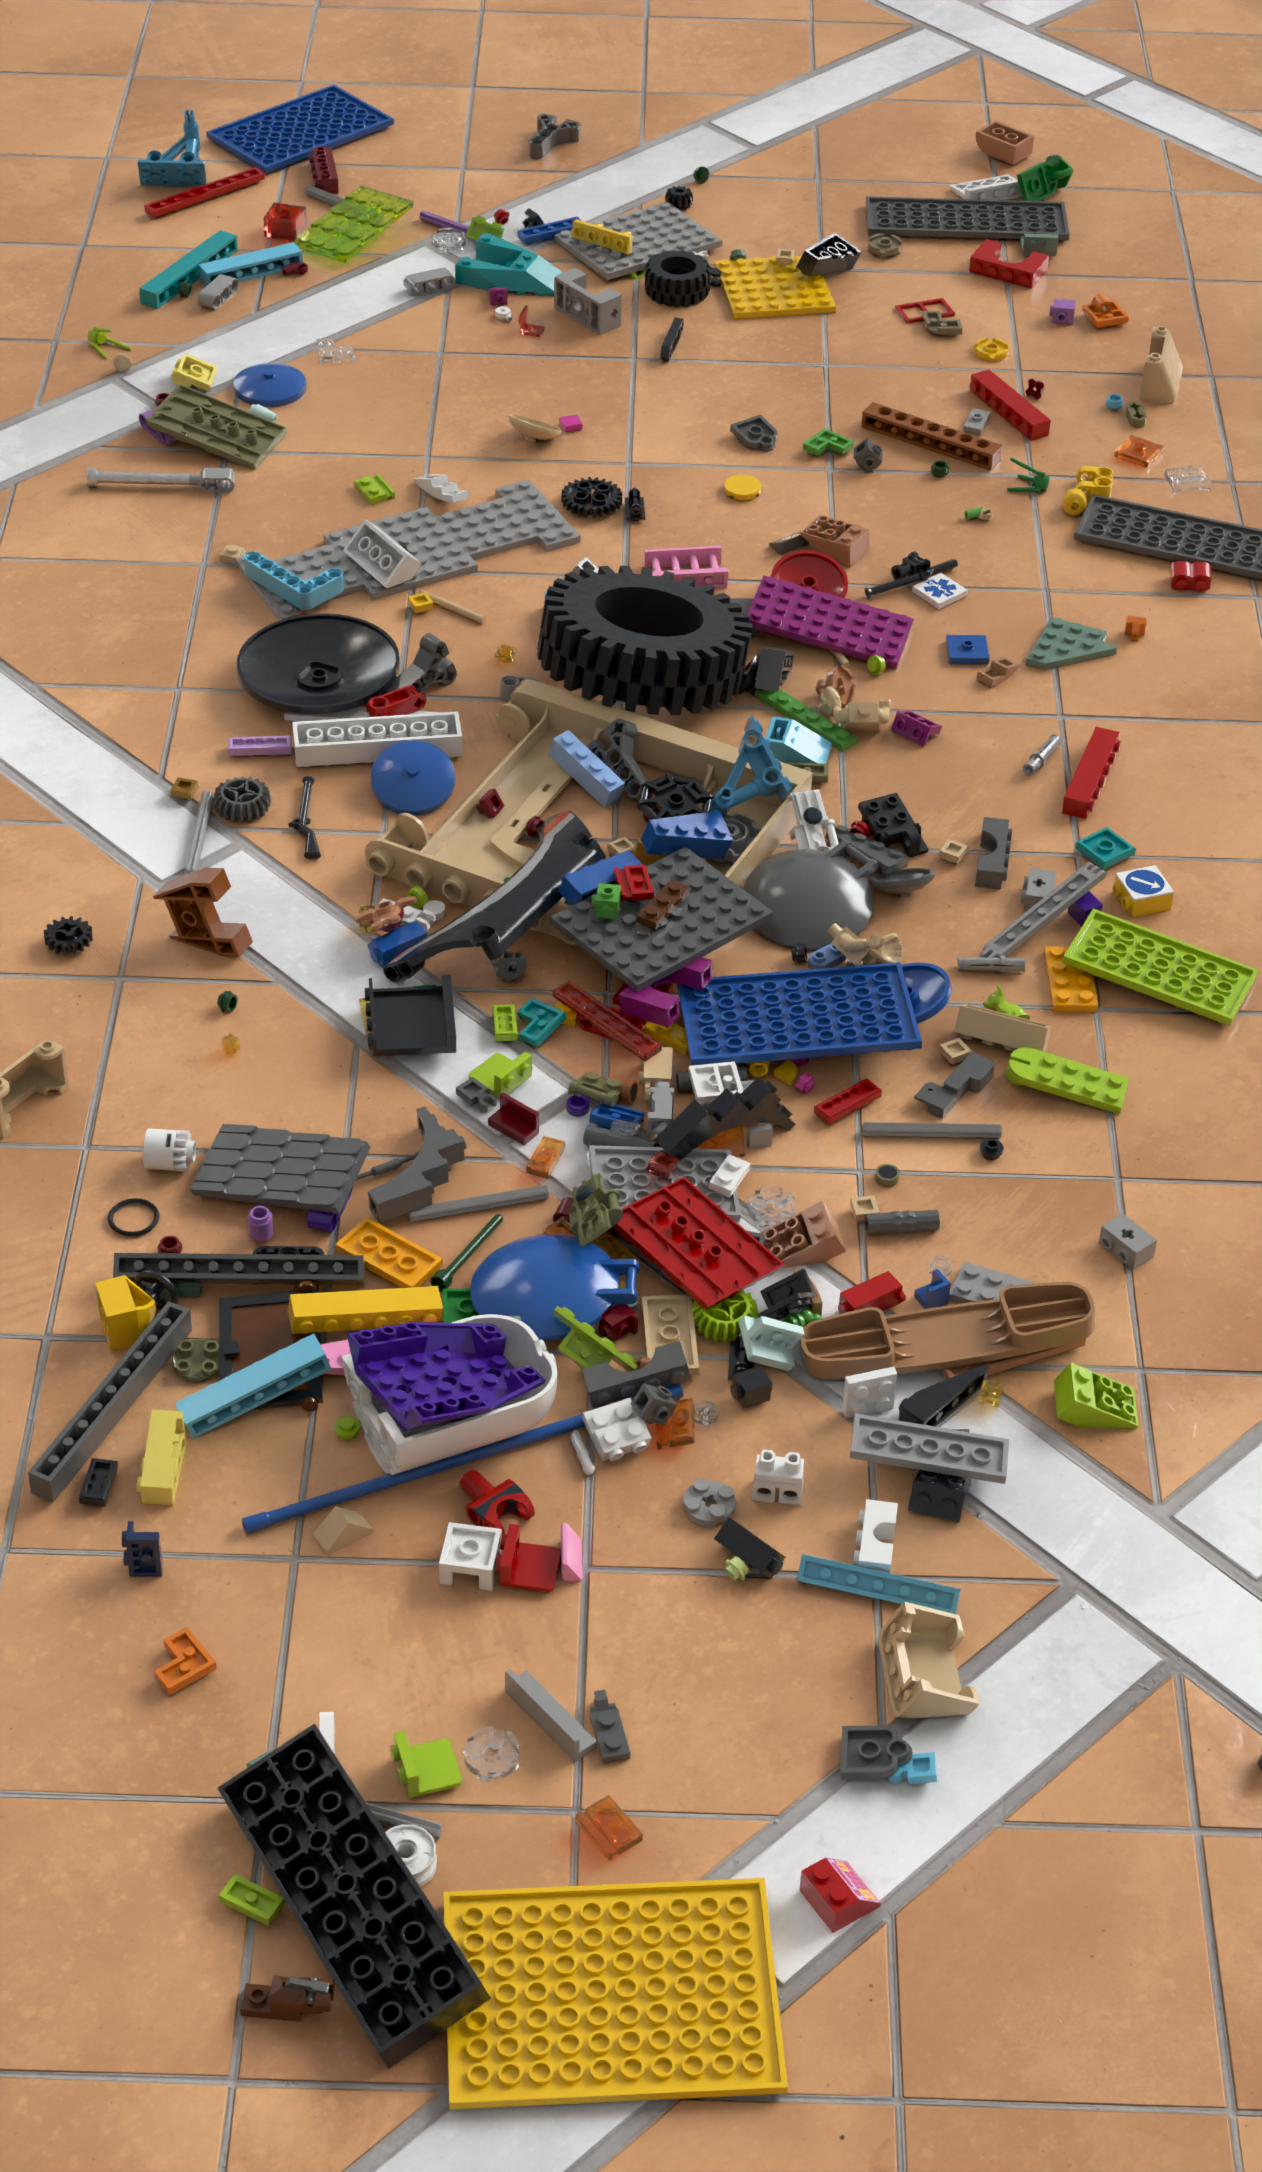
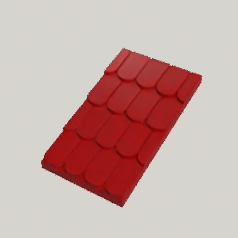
(696, 1243)

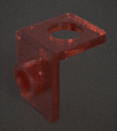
(525, 327)

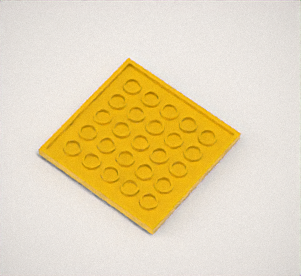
(770, 289)

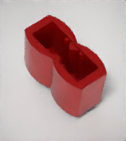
(1193, 576)

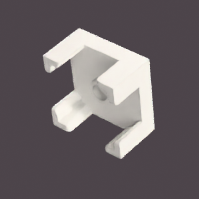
(470, 1551)

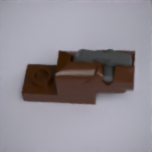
(287, 1998)

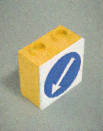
(1143, 891)

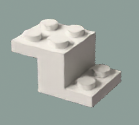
(712, 1079)

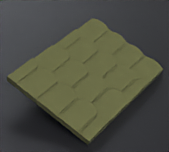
(216, 426)

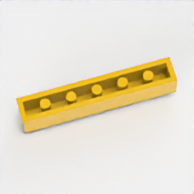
(363, 1309)

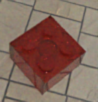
(284, 221)

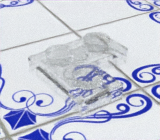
(330, 354)

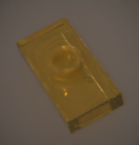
(613, 1247)

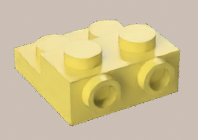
(193, 371)

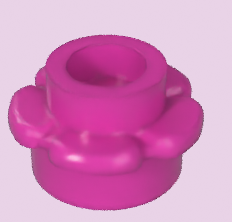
(805, 1083)

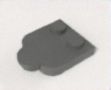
(755, 433)
(872, 1752)

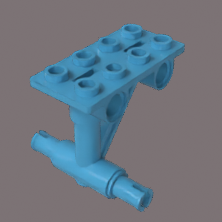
(166, 171)
(764, 767)

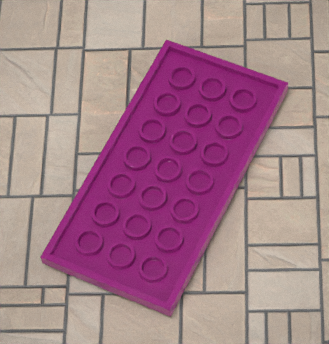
(829, 621)

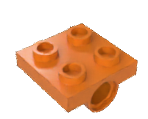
(1104, 312)

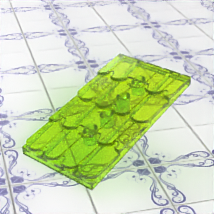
(353, 223)

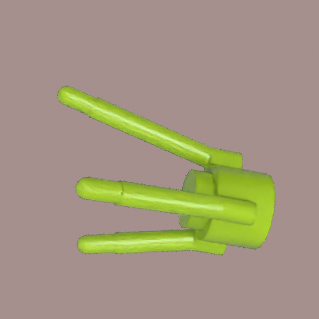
(97, 337)

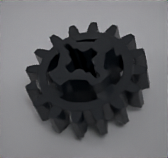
(68, 935)

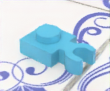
(919, 1770)

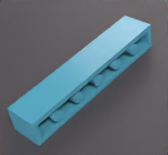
(252, 264)
(253, 1386)

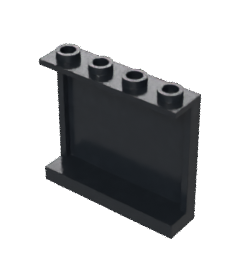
(411, 1019)

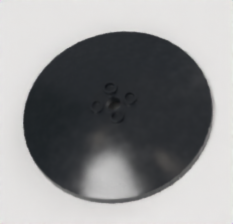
(318, 663)

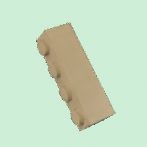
(1001, 1029)

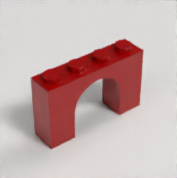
(1026, 273)

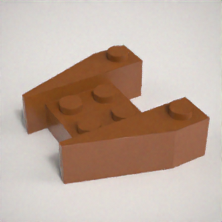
(195, 915)

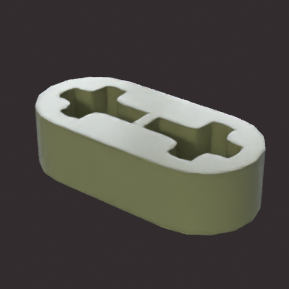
(1136, 414)

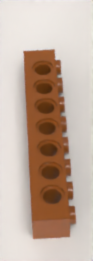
(931, 436)

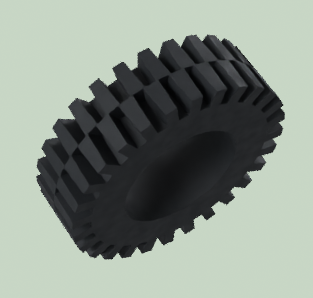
(644, 640)

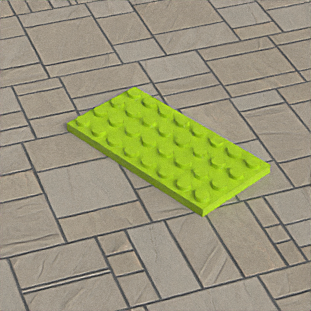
(1161, 967)

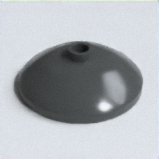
(903, 880)

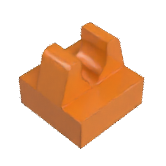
(1135, 627)

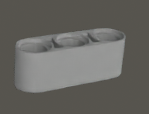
(429, 282)
(218, 291)

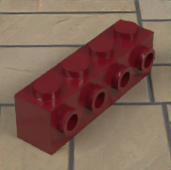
(324, 169)

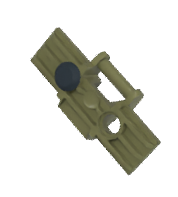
(593, 1209)

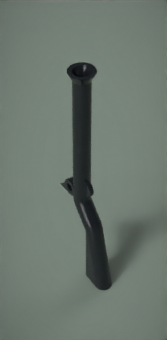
(952, 563)
(311, 848)

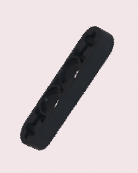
(672, 339)

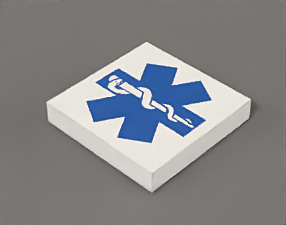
(939, 591)

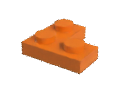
(189, 1662)

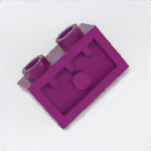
(914, 727)

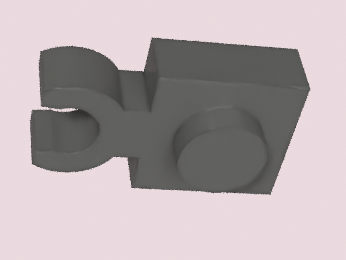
(475, 1092)

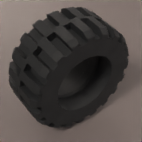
(677, 278)

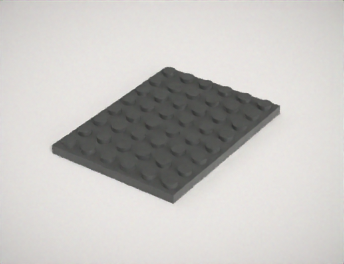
(703, 922)

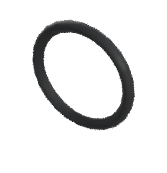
(133, 1233)

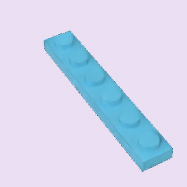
(877, 1584)

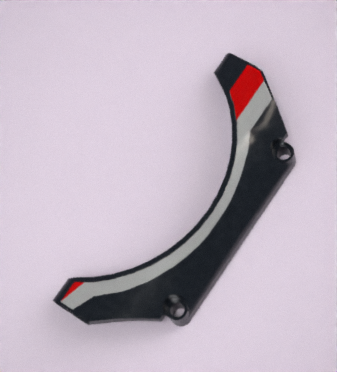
(515, 904)

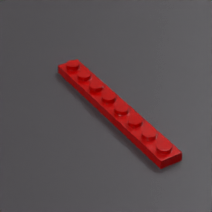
(204, 192)

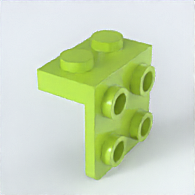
(503, 1074)
(425, 1766)

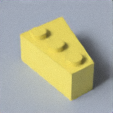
(162, 1458)

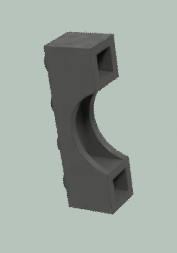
(994, 866)
(610, 1385)

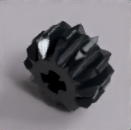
(679, 197)

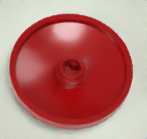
(812, 570)

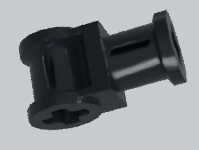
(910, 565)

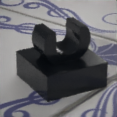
(533, 219)

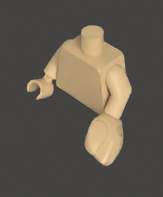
(855, 715)
(862, 952)

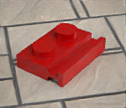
(634, 882)

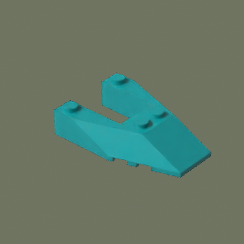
(519, 271)

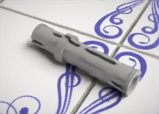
(1039, 758)
(987, 964)

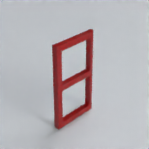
(921, 305)

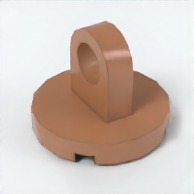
(840, 679)

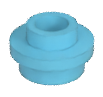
(1114, 402)

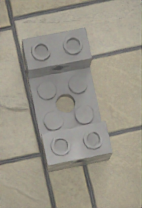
(596, 312)

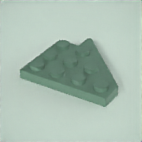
(1068, 644)

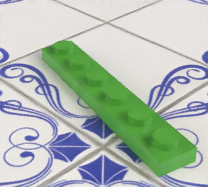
(807, 717)

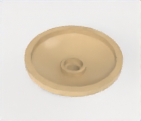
(533, 428)

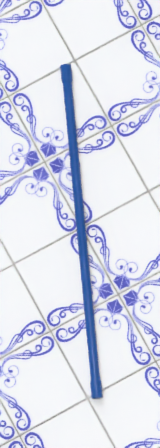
(265, 1519)

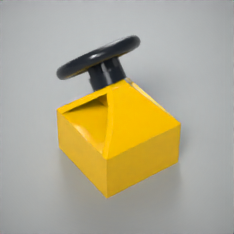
(130, 1307)

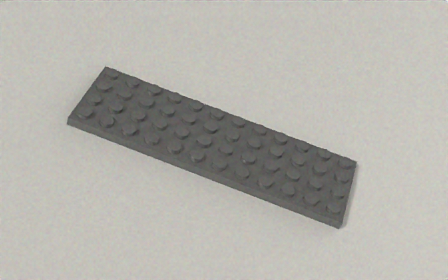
(965, 218)
(1172, 535)

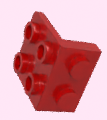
(527, 1564)

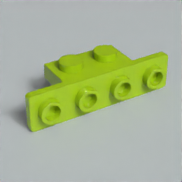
(586, 1347)

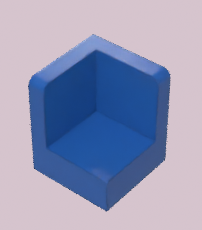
(934, 1294)

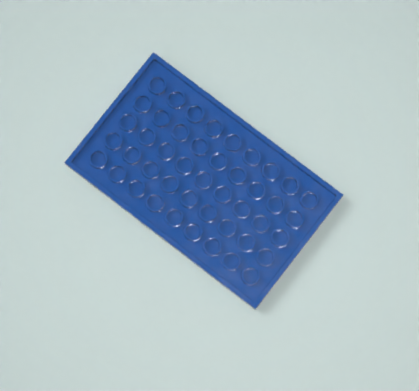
(295, 127)
(799, 1014)

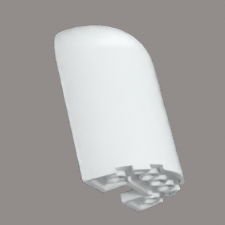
(404, 1450)

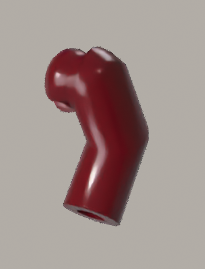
(297, 268)

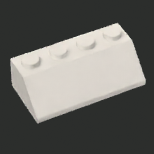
(381, 555)

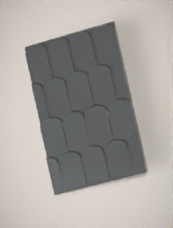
(280, 1168)

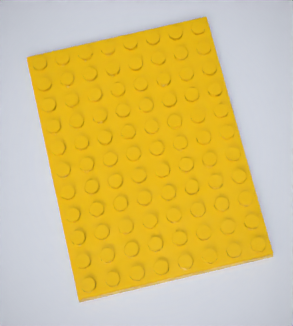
(616, 1994)

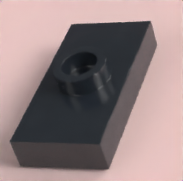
(98, 1482)

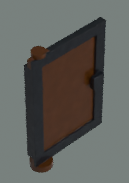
(258, 1327)

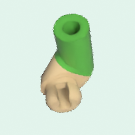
(979, 513)

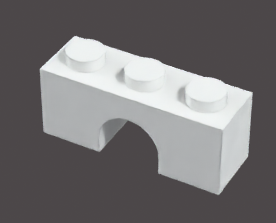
(878, 1524)

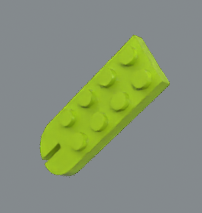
(1067, 1079)

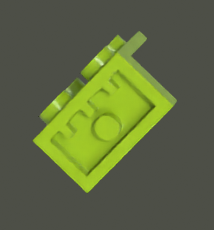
(479, 226)

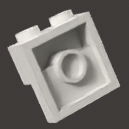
(616, 1430)

